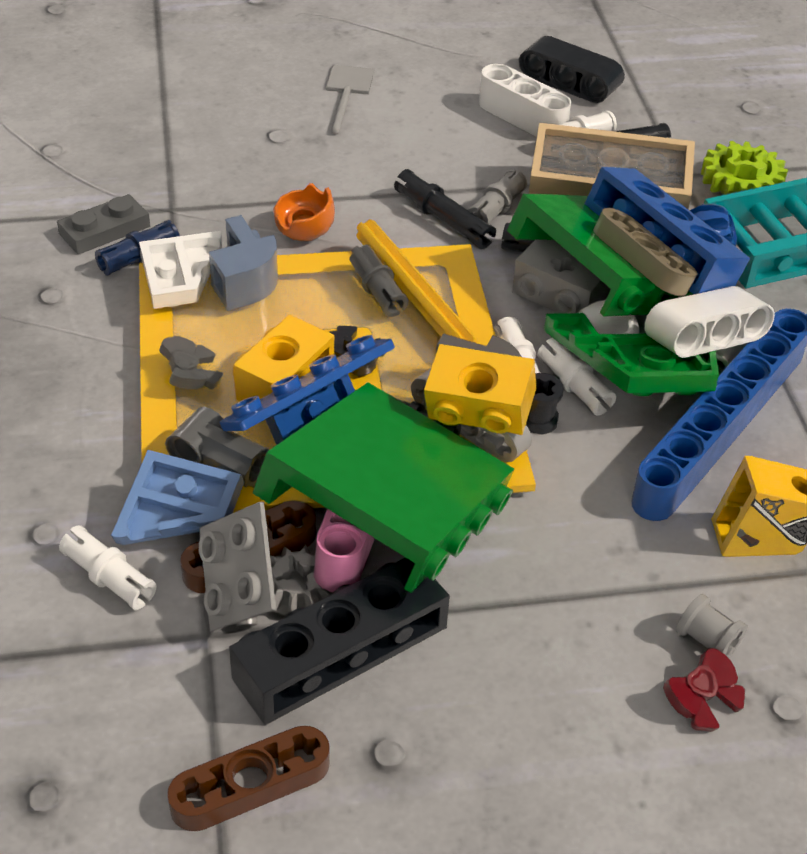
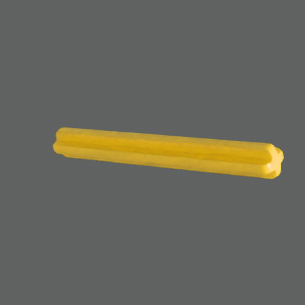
(413, 283)

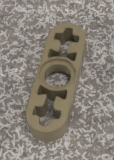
(645, 252)

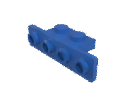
(302, 399)

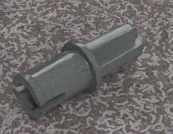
(378, 280)

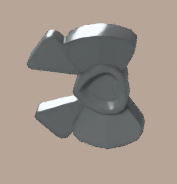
(184, 360)

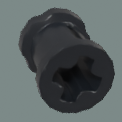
(543, 413)

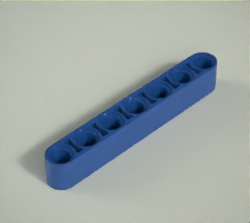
(718, 417)

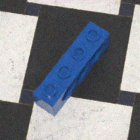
(712, 256)

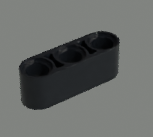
(571, 69)

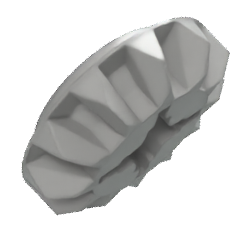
(286, 590)

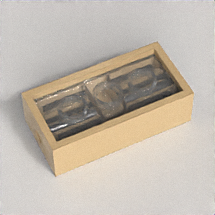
(571, 158)

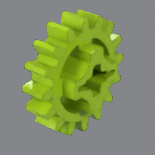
(741, 168)

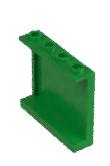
(572, 225)
(391, 477)

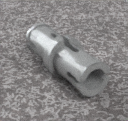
(499, 196)

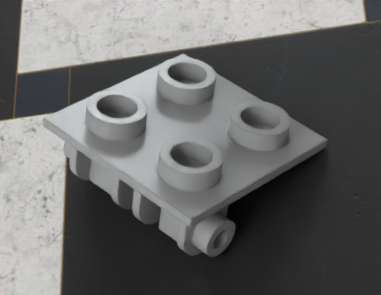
(237, 568)

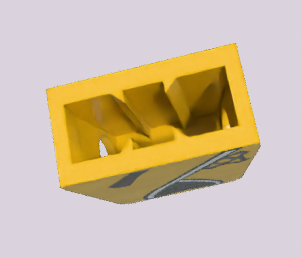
(763, 510)

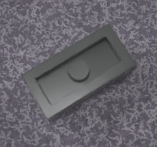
(103, 223)

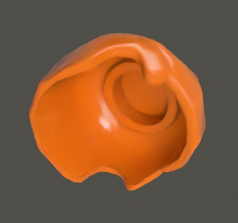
(305, 213)

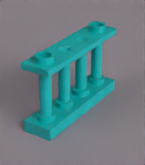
(784, 255)

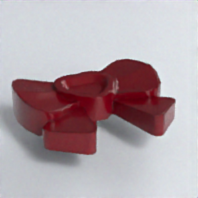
(711, 678)

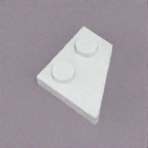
(178, 267)

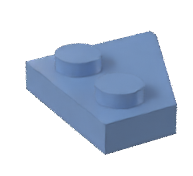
(175, 499)

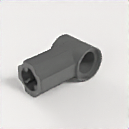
(205, 442)

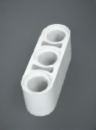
(521, 99)
(709, 321)

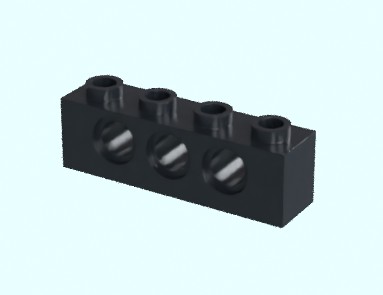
(336, 639)

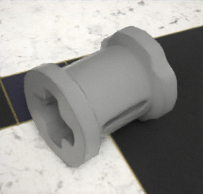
(711, 626)

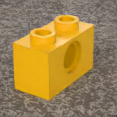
(280, 354)
(480, 389)

